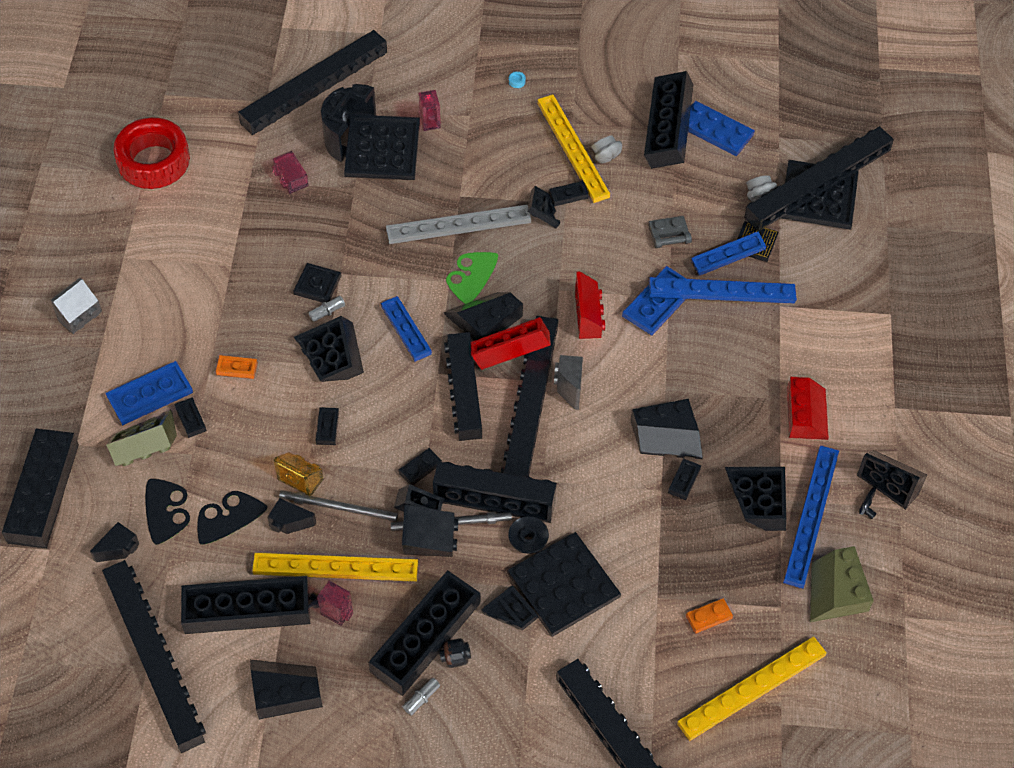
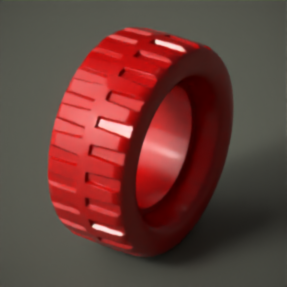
(146, 134)

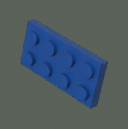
(718, 129)
(652, 312)
(149, 393)

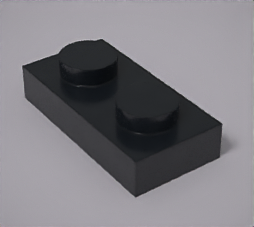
(568, 193)
(190, 417)
(327, 426)
(419, 467)
(684, 479)

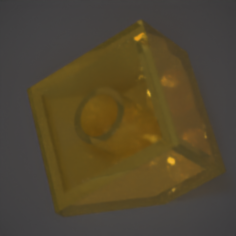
(298, 473)

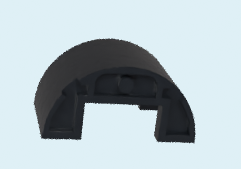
(337, 111)

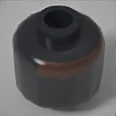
(455, 653)

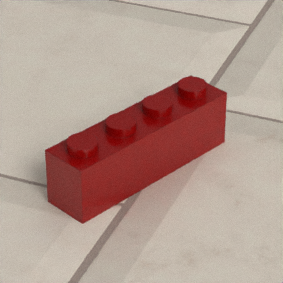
(510, 343)

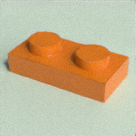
(236, 367)
(709, 616)

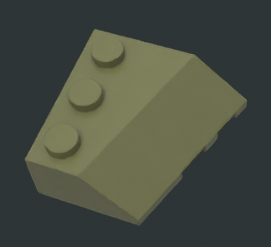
(143, 441)
(838, 586)

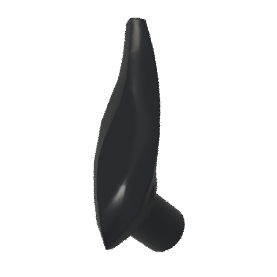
(865, 507)
(314, 603)

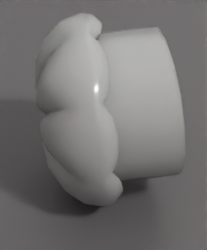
(606, 149)
(759, 186)

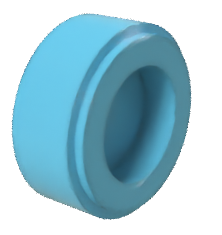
(517, 79)

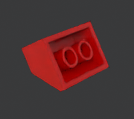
(588, 307)
(807, 409)

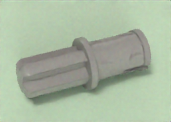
(326, 308)
(421, 696)

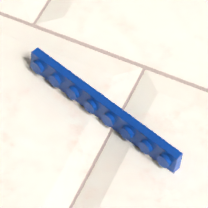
(722, 290)
(811, 517)

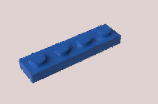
(728, 253)
(406, 328)

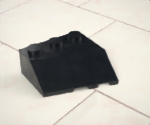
(487, 314)
(332, 350)
(667, 429)
(891, 477)
(760, 495)
(284, 688)

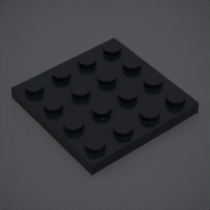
(382, 147)
(830, 207)
(564, 584)

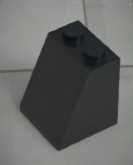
(429, 532)

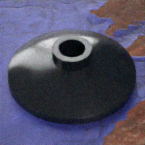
(529, 527)

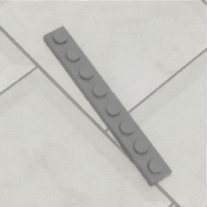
(458, 224)

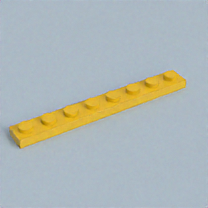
(573, 148)
(335, 567)
(751, 688)

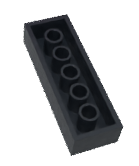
(669, 120)
(40, 488)
(494, 491)
(245, 604)
(424, 632)

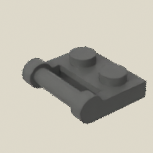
(667, 228)

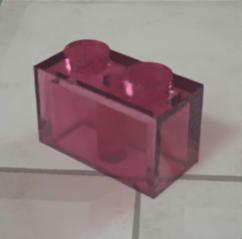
(429, 110)
(290, 172)
(335, 603)

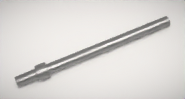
(300, 498)
(490, 517)

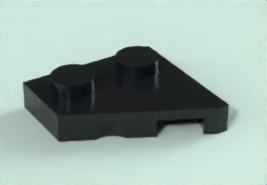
(541, 207)
(511, 609)

